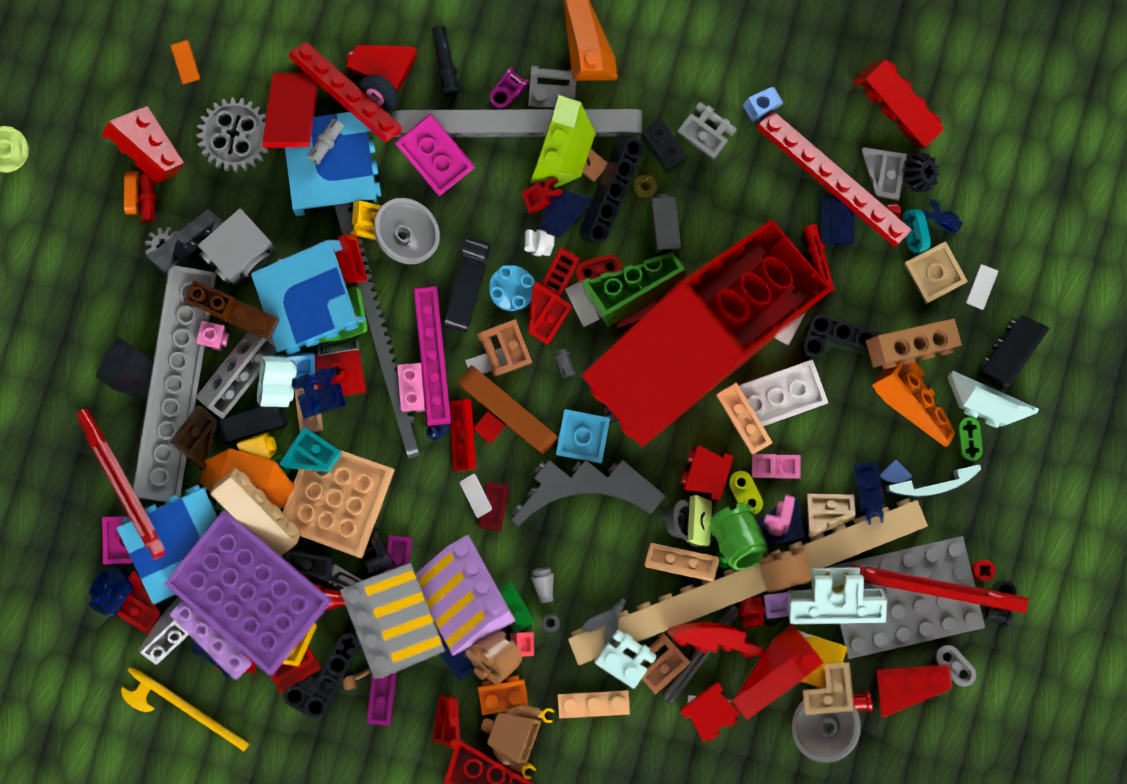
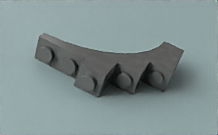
(586, 479)

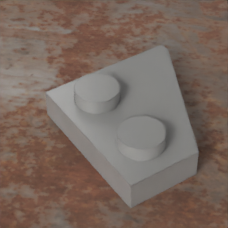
(885, 172)

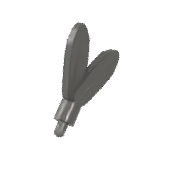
(606, 618)

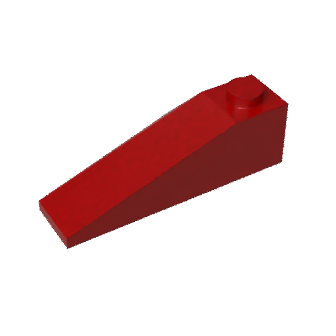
(779, 669)

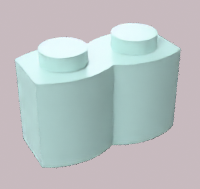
(275, 381)

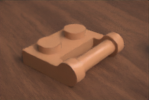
(512, 346)
(665, 667)

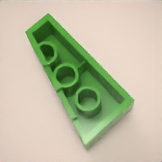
(633, 287)

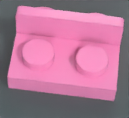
(411, 387)
(780, 524)

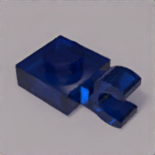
(946, 220)

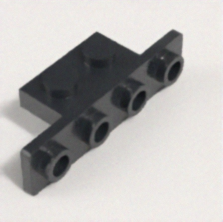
(184, 241)

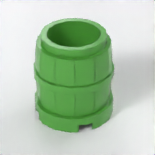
(739, 536)

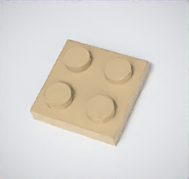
(935, 272)

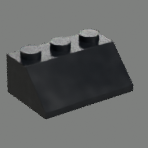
(1012, 351)

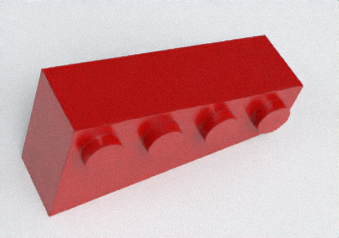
(473, 767)

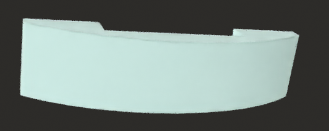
(960, 475)

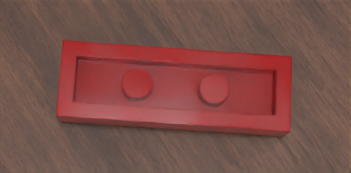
(462, 435)

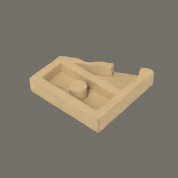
(828, 511)

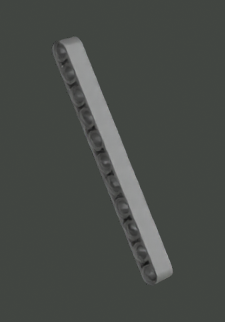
(519, 122)

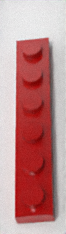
(345, 92)

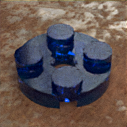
(110, 602)

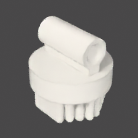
(538, 242)

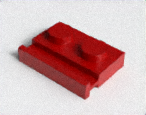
(290, 675)

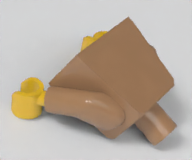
(514, 736)

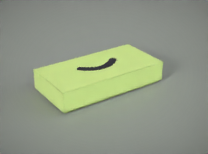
(699, 518)

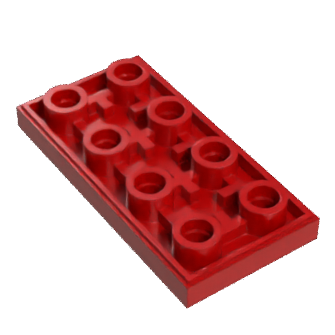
(290, 111)

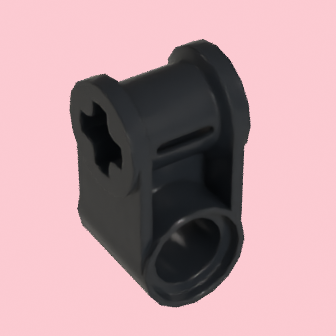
(1007, 615)

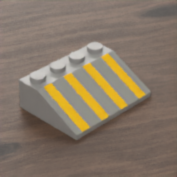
(392, 621)

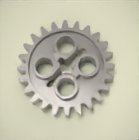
(214, 131)

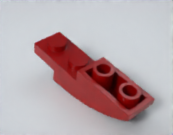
(712, 635)

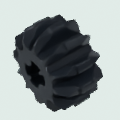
(920, 172)

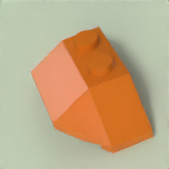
(262, 473)

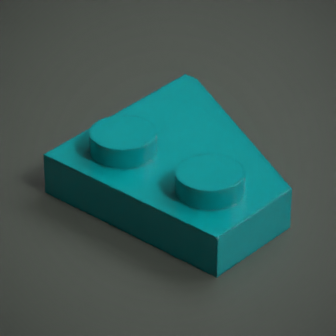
(311, 453)

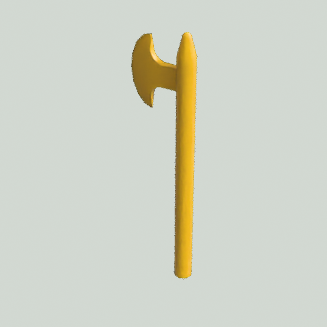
(138, 700)

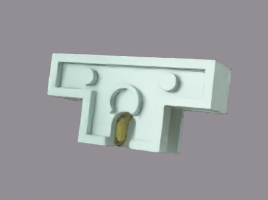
(836, 598)

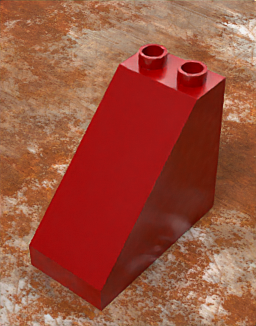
(704, 331)

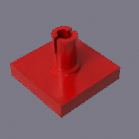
(348, 370)

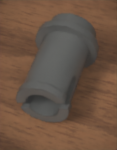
(564, 363)
(550, 629)

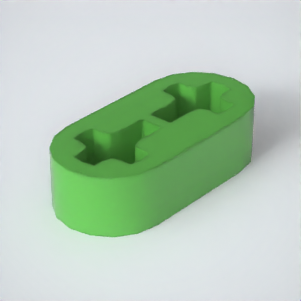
(975, 439)

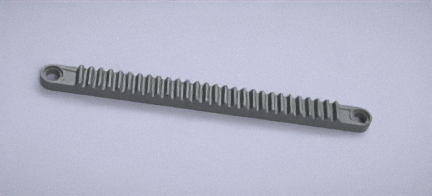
(381, 341)

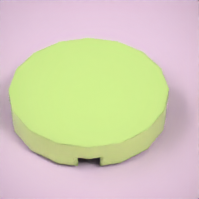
(13, 149)

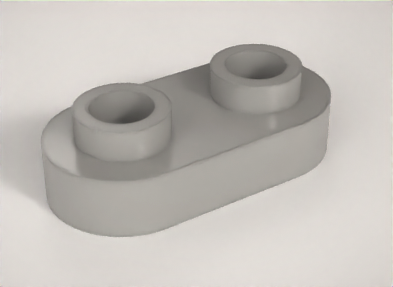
(957, 663)

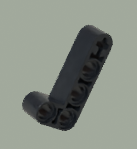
(467, 284)
(830, 335)
(328, 672)

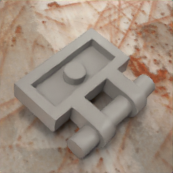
(702, 135)

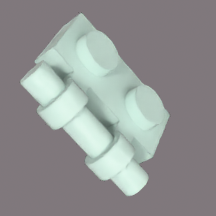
(620, 664)

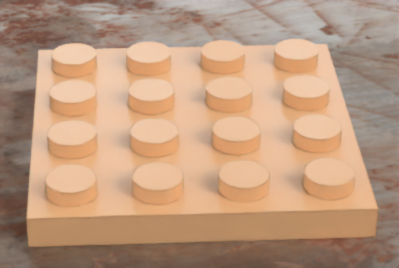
(339, 504)

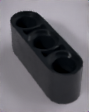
(251, 423)

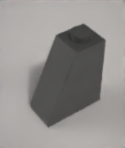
(665, 225)

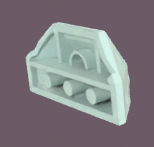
(987, 402)

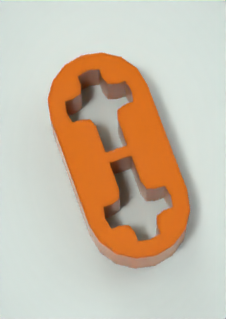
(131, 192)

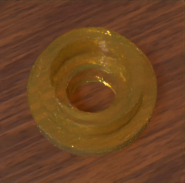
(645, 179)

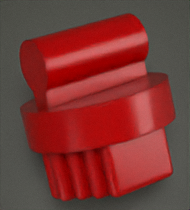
(752, 612)

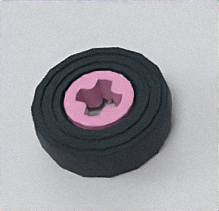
(385, 93)

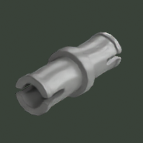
(325, 141)

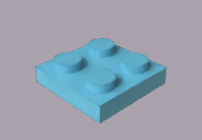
(582, 436)

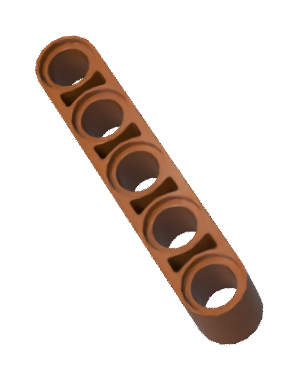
(507, 410)

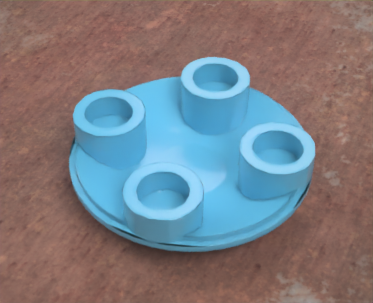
(511, 288)

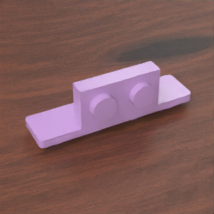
(211, 640)

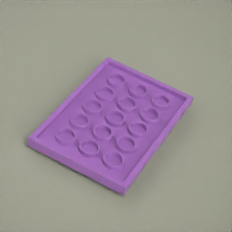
(248, 592)

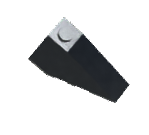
(126, 369)

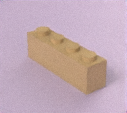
(255, 511)

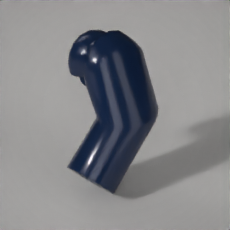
(437, 431)

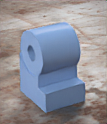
(762, 103)

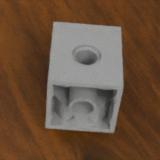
(236, 248)

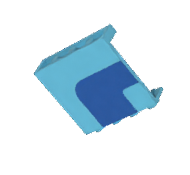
(344, 172)
(306, 297)
(179, 527)

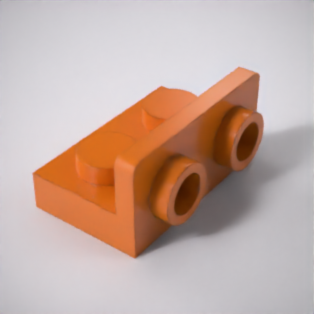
(503, 696)

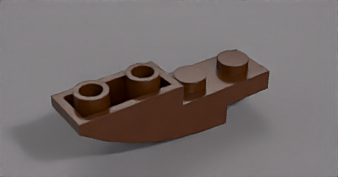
(231, 310)

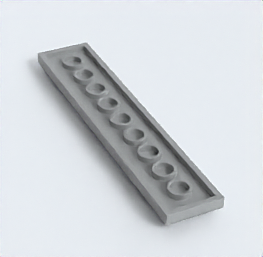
(171, 387)

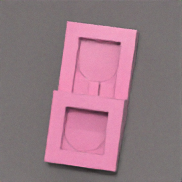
(776, 466)

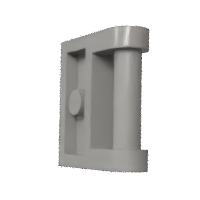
(544, 95)

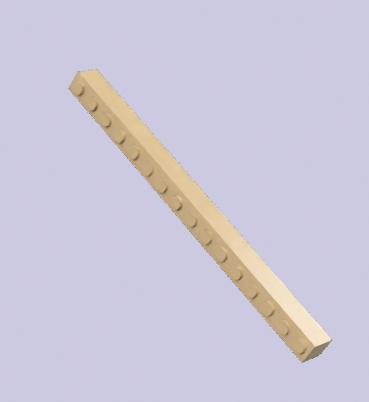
(746, 583)

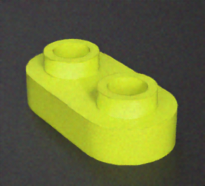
(749, 491)

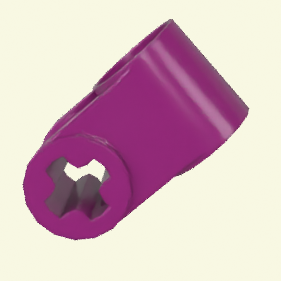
(510, 87)

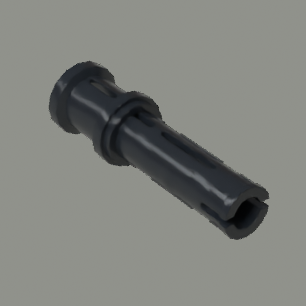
(447, 71)

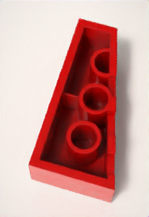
(899, 102)

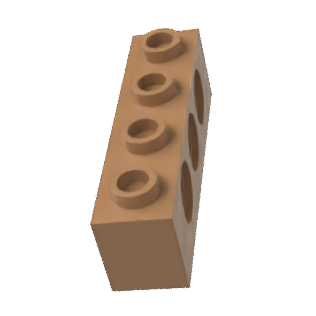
(943, 333)

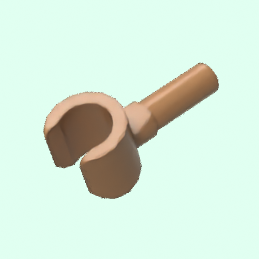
(350, 681)

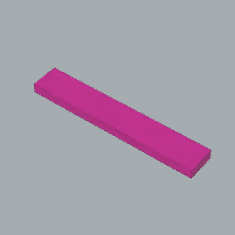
(432, 356)

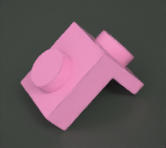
(213, 335)

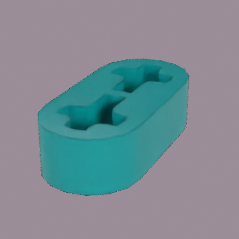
(918, 232)

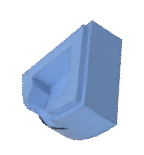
(895, 473)

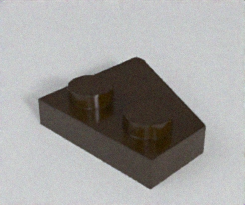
(196, 436)

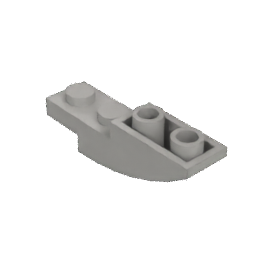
(163, 636)

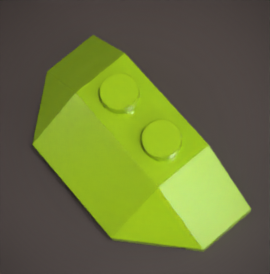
(565, 144)

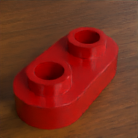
(597, 267)

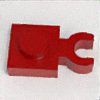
(539, 195)

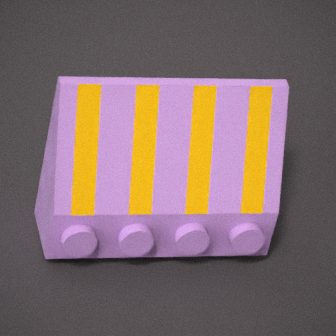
(463, 596)

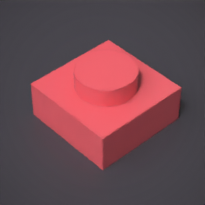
(524, 642)

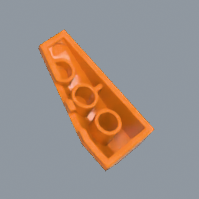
(588, 46)
(908, 394)

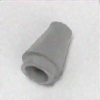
(543, 583)

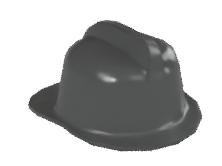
(677, 521)

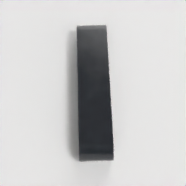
(602, 195)

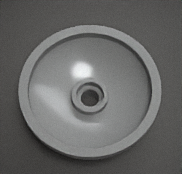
(413, 223)
(817, 742)

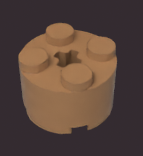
(785, 569)
(494, 657)

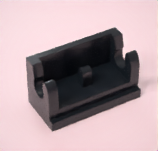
(376, 555)

